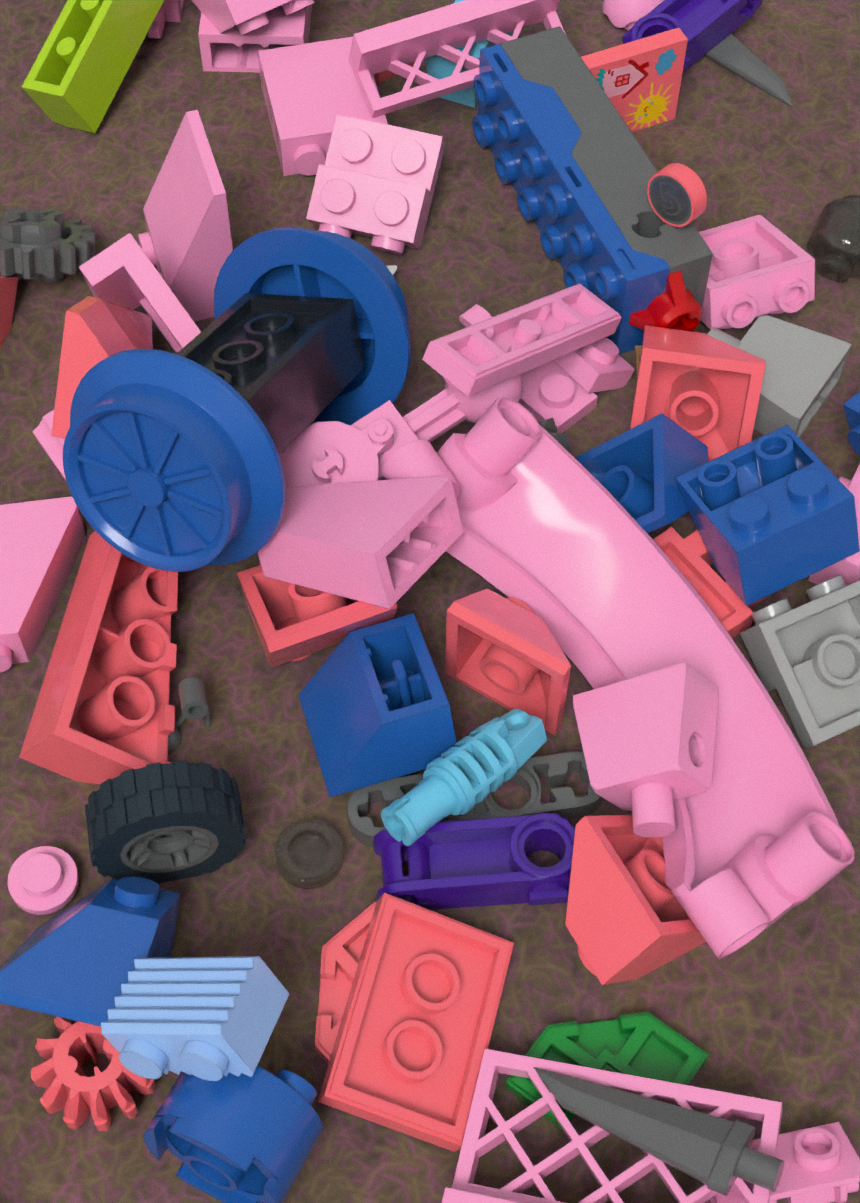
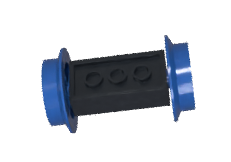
(186, 447)

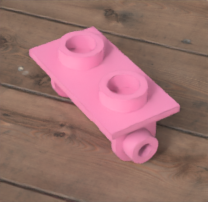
(817, 1167)

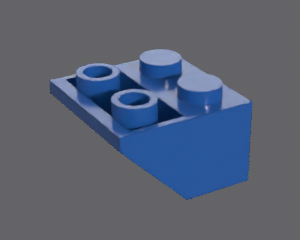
(770, 514)
(377, 707)

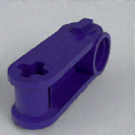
(701, 21)
(479, 862)

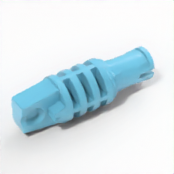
(465, 774)

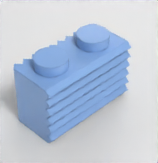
(195, 1016)

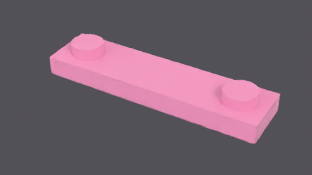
(521, 339)

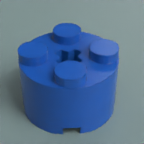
(238, 1134)

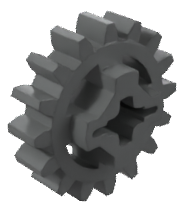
(43, 244)

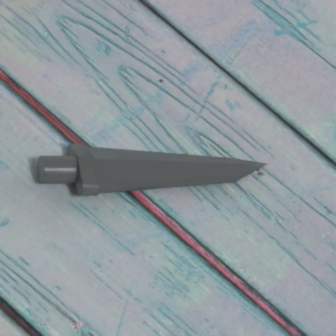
(742, 62)
(686, 1139)

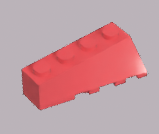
(108, 672)

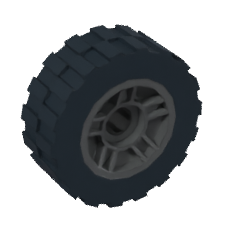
(165, 822)

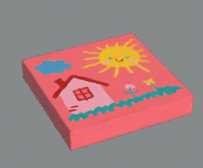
(642, 77)

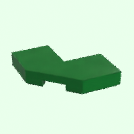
(627, 1045)

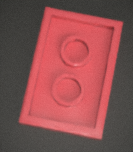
(417, 1023)

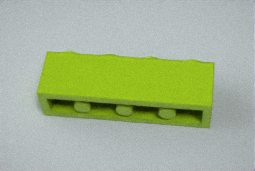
(88, 59)

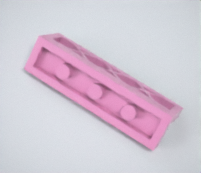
(439, 34)

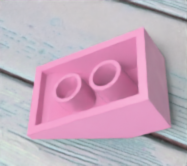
(188, 220)

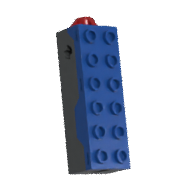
(586, 185)

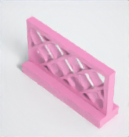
(476, 1144)

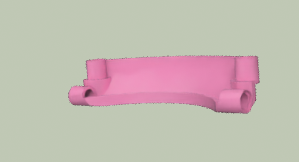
(623, 610)

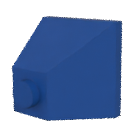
(642, 469)
(85, 952)

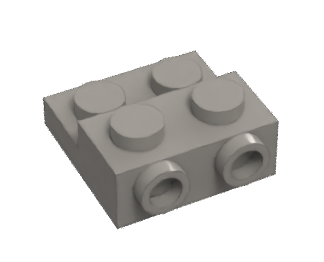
(812, 658)

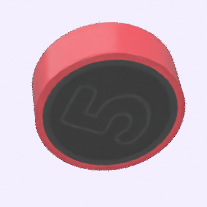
(677, 195)

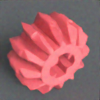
(70, 1088)

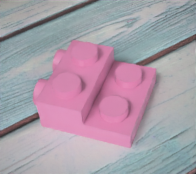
(376, 183)
(754, 273)

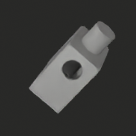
(797, 374)

